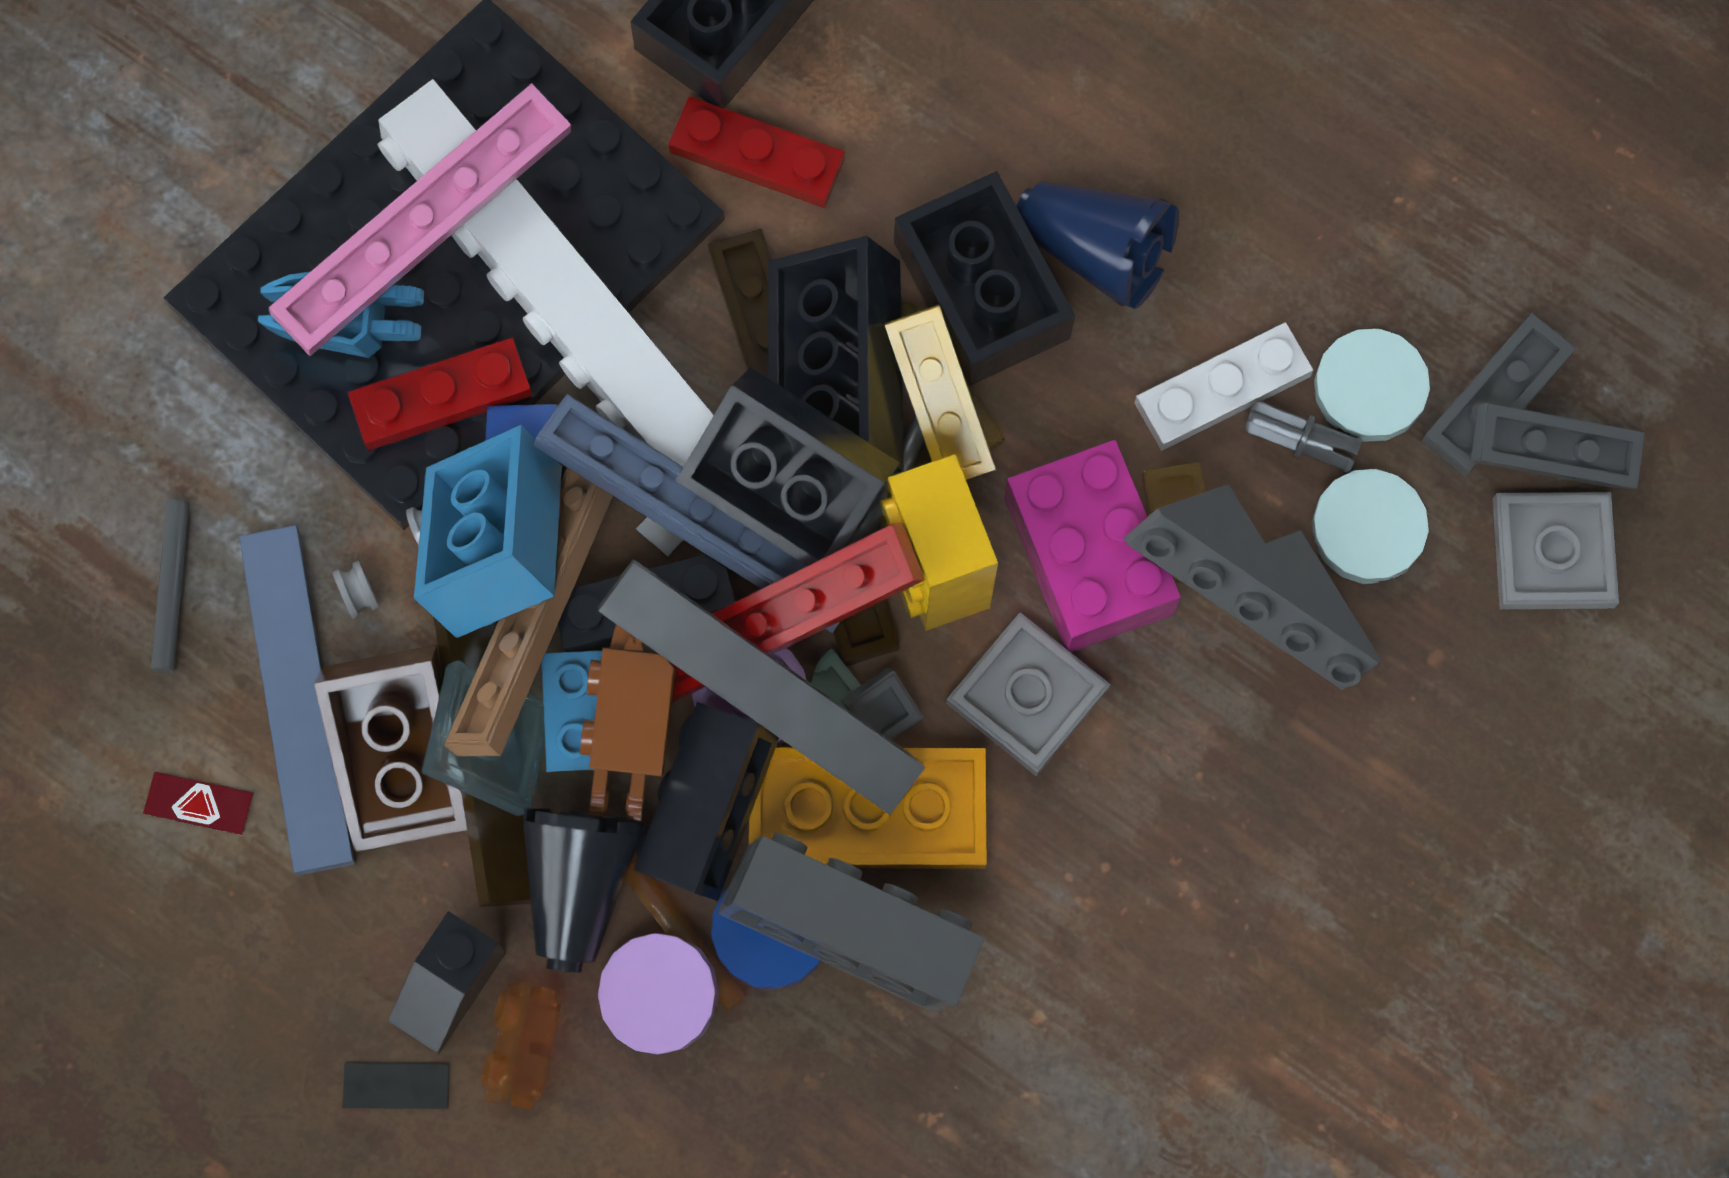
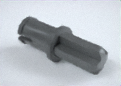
(1302, 435)

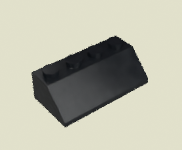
(833, 339)

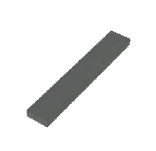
(761, 686)

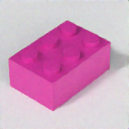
(1073, 535)

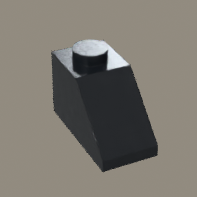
(445, 981)

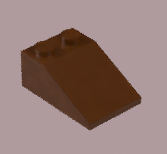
(378, 736)

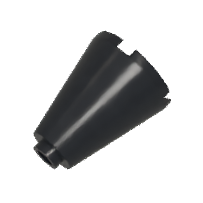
(575, 880)

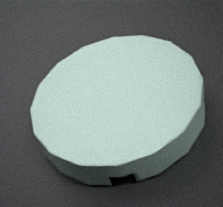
(1371, 384)
(1370, 526)

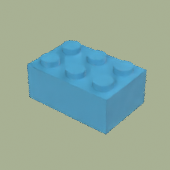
(488, 532)

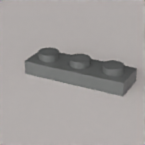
(1508, 379)
(1557, 446)

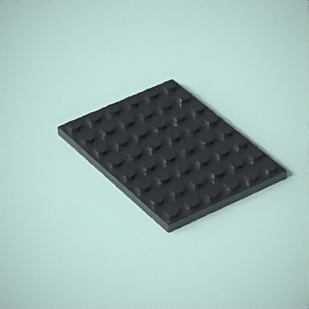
(598, 186)

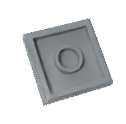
(1555, 550)
(1028, 694)

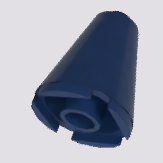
(1103, 235)

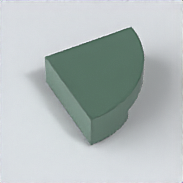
(834, 677)

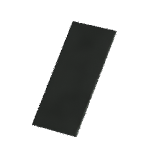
(396, 1085)

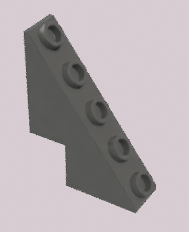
(1267, 586)

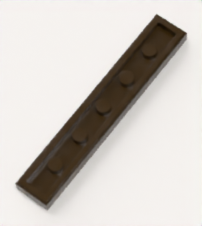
(493, 833)

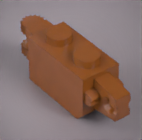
(630, 719)

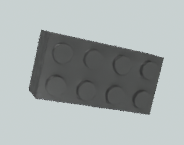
(851, 923)

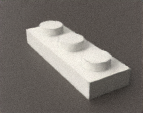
(1223, 386)

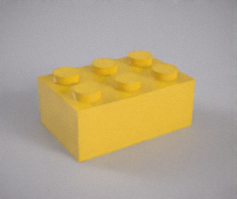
(946, 540)

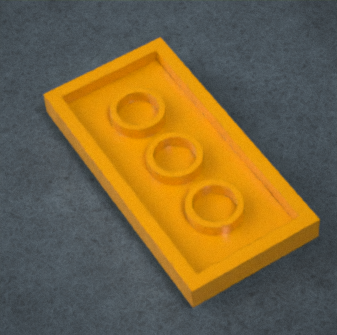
(931, 828)

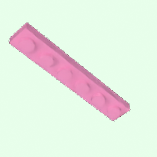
(420, 220)

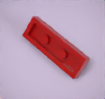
(756, 152)
(439, 394)

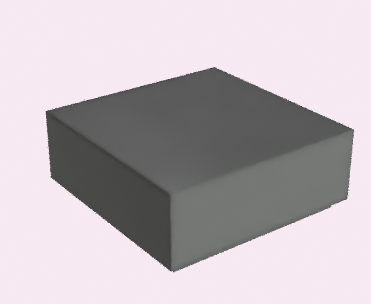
(884, 704)

